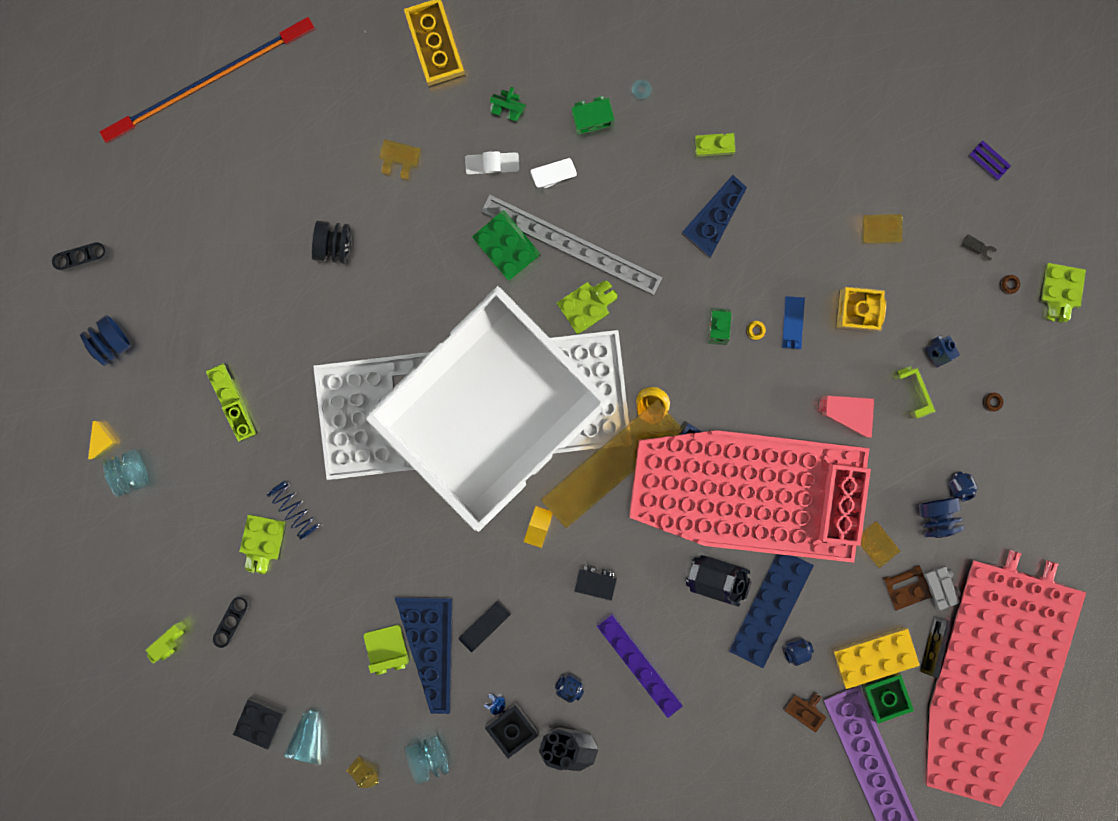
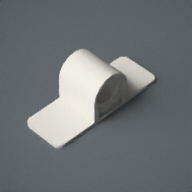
(492, 163)
(553, 173)

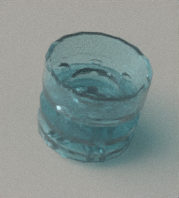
(129, 471)
(426, 760)

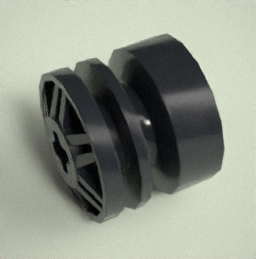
(331, 242)

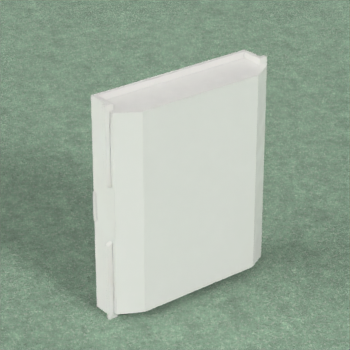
(487, 409)

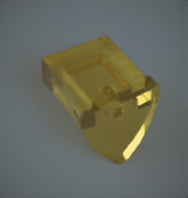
(363, 774)

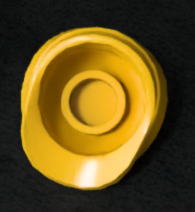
(649, 396)

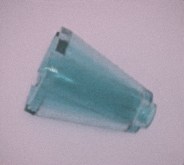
(307, 740)

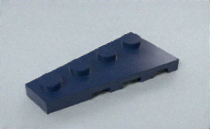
(713, 219)

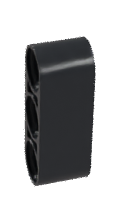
(71, 256)
(484, 626)
(225, 628)

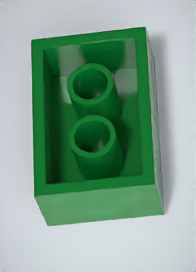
(506, 245)

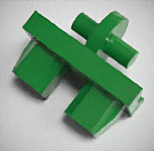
(498, 102)

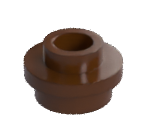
(1016, 284)
(999, 402)

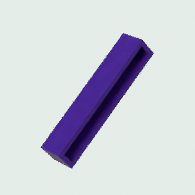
(639, 665)

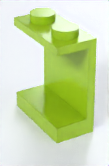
(927, 406)

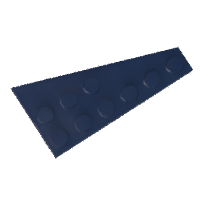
(430, 638)

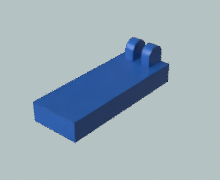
(793, 322)

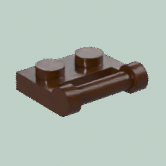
(910, 593)

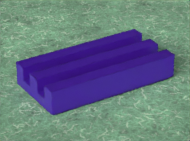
(978, 149)

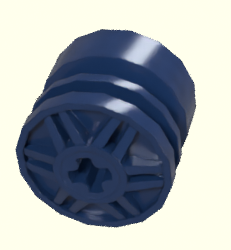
(102, 343)
(941, 517)

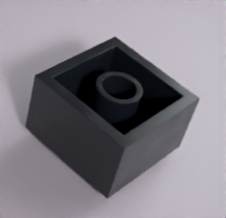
(595, 582)
(259, 722)
(512, 730)

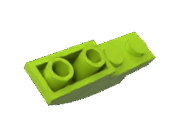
(231, 402)

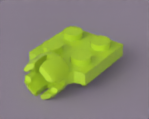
(1062, 290)
(587, 305)
(261, 542)

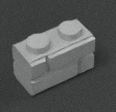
(941, 587)

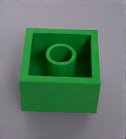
(592, 115)
(888, 697)

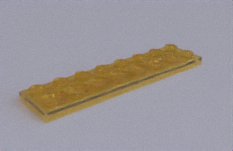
(608, 465)

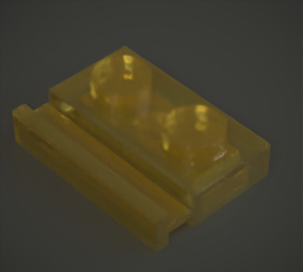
(882, 228)
(878, 544)

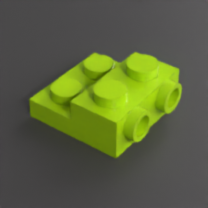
(163, 647)

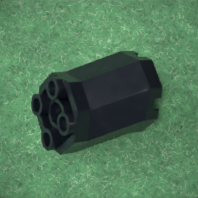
(719, 580)
(568, 749)

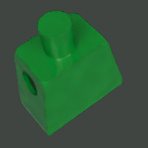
(719, 326)

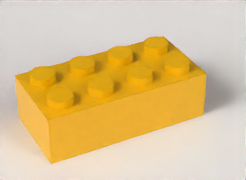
(434, 42)
(875, 657)

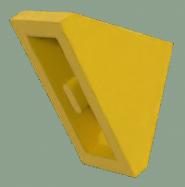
(100, 440)
(538, 526)

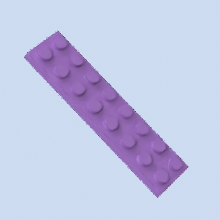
(869, 756)

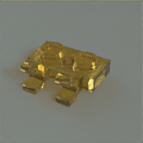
(400, 154)

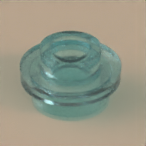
(646, 85)

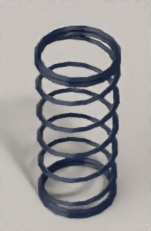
(284, 485)

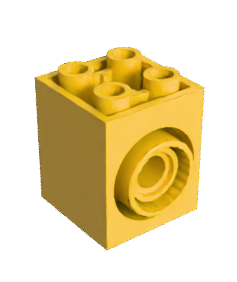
(861, 309)

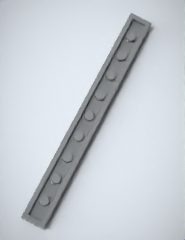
(575, 246)

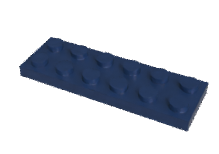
(770, 608)

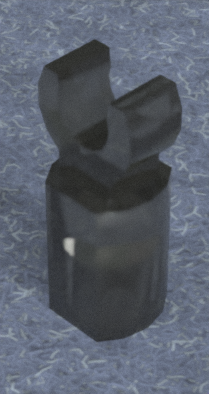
(977, 246)

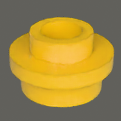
(762, 330)

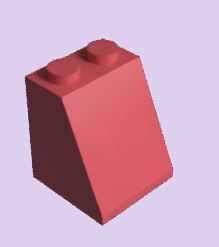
(849, 412)

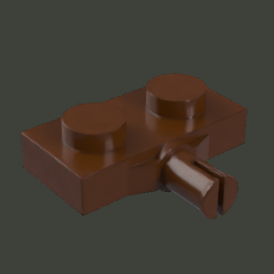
(806, 711)

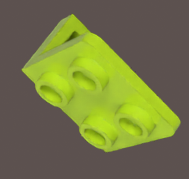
(386, 649)

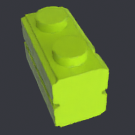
(714, 145)

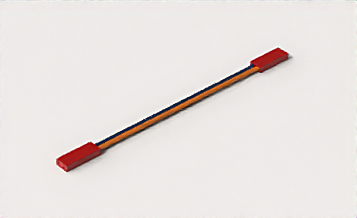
(126, 124)

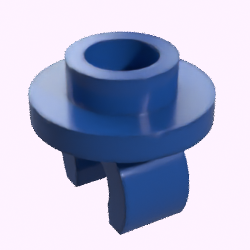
(497, 706)

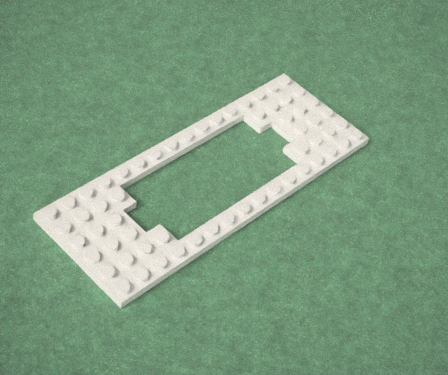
(354, 387)

